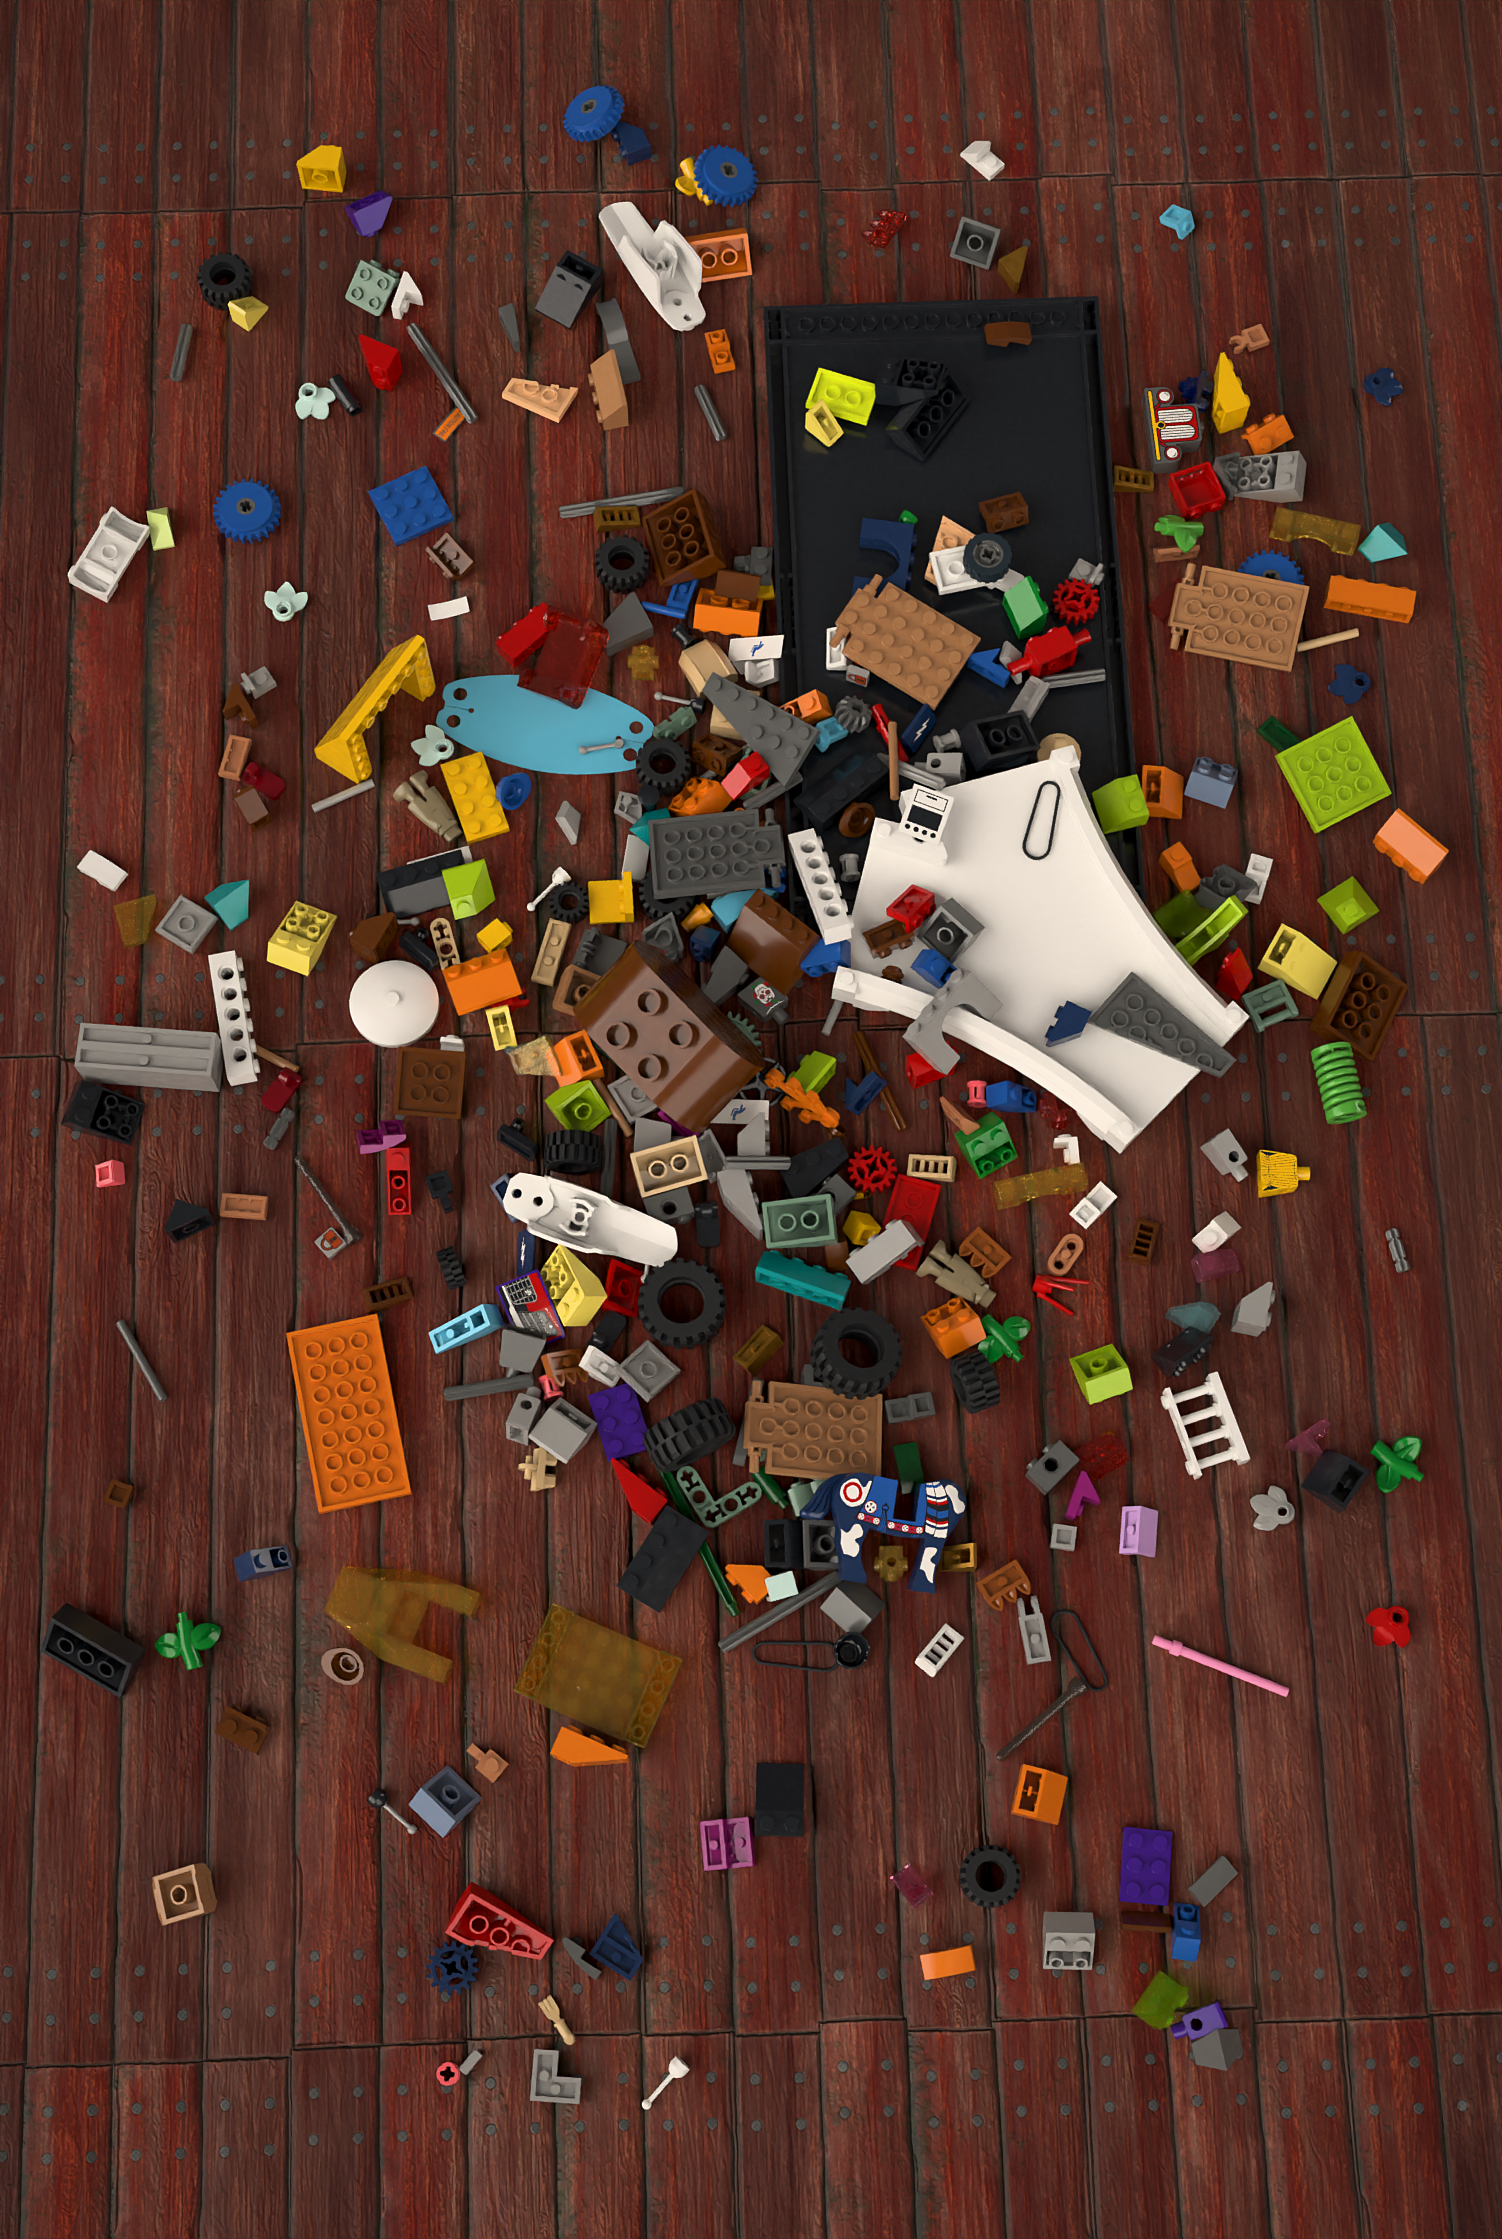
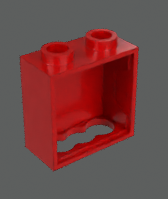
(1197, 492)
(921, 1072)

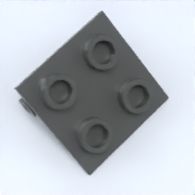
(597, 951)

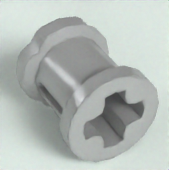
(947, 741)
(849, 867)

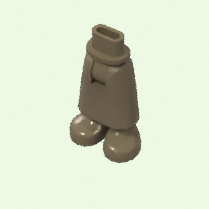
(430, 808)
(956, 1276)

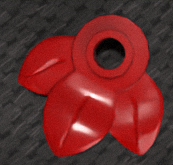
(1387, 1629)

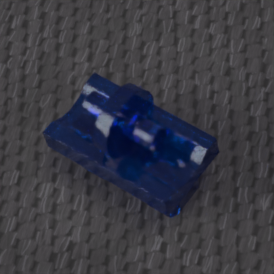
(1194, 387)

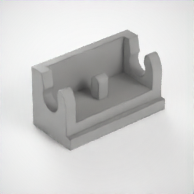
(1031, 697)
(711, 1155)

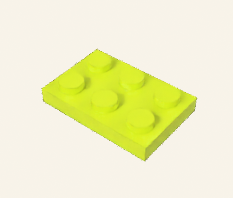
(843, 395)

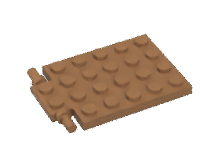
(1238, 617)
(904, 641)
(812, 1431)

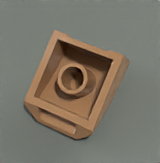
(572, 987)
(184, 1893)

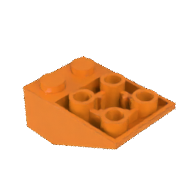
(583, 1751)

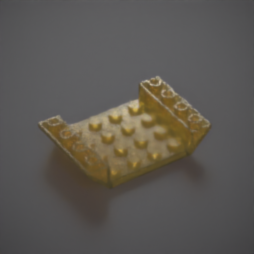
(597, 1676)

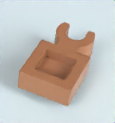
(1252, 338)

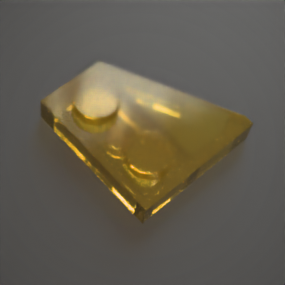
(135, 920)
(537, 1058)

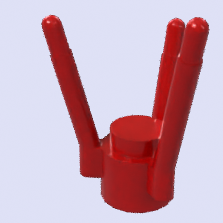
(1045, 1283)

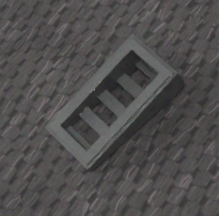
(509, 322)

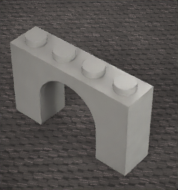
(926, 1031)

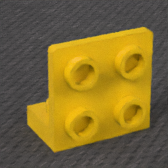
(611, 900)

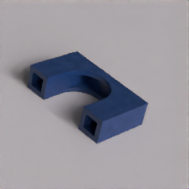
(896, 540)

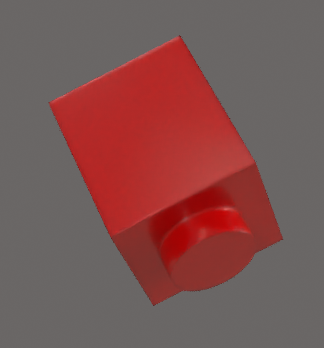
(746, 776)

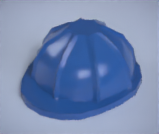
(513, 790)

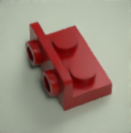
(912, 907)

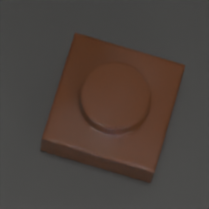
(118, 1494)

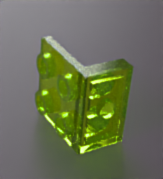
(1160, 2001)

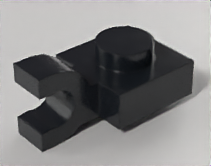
(440, 1187)

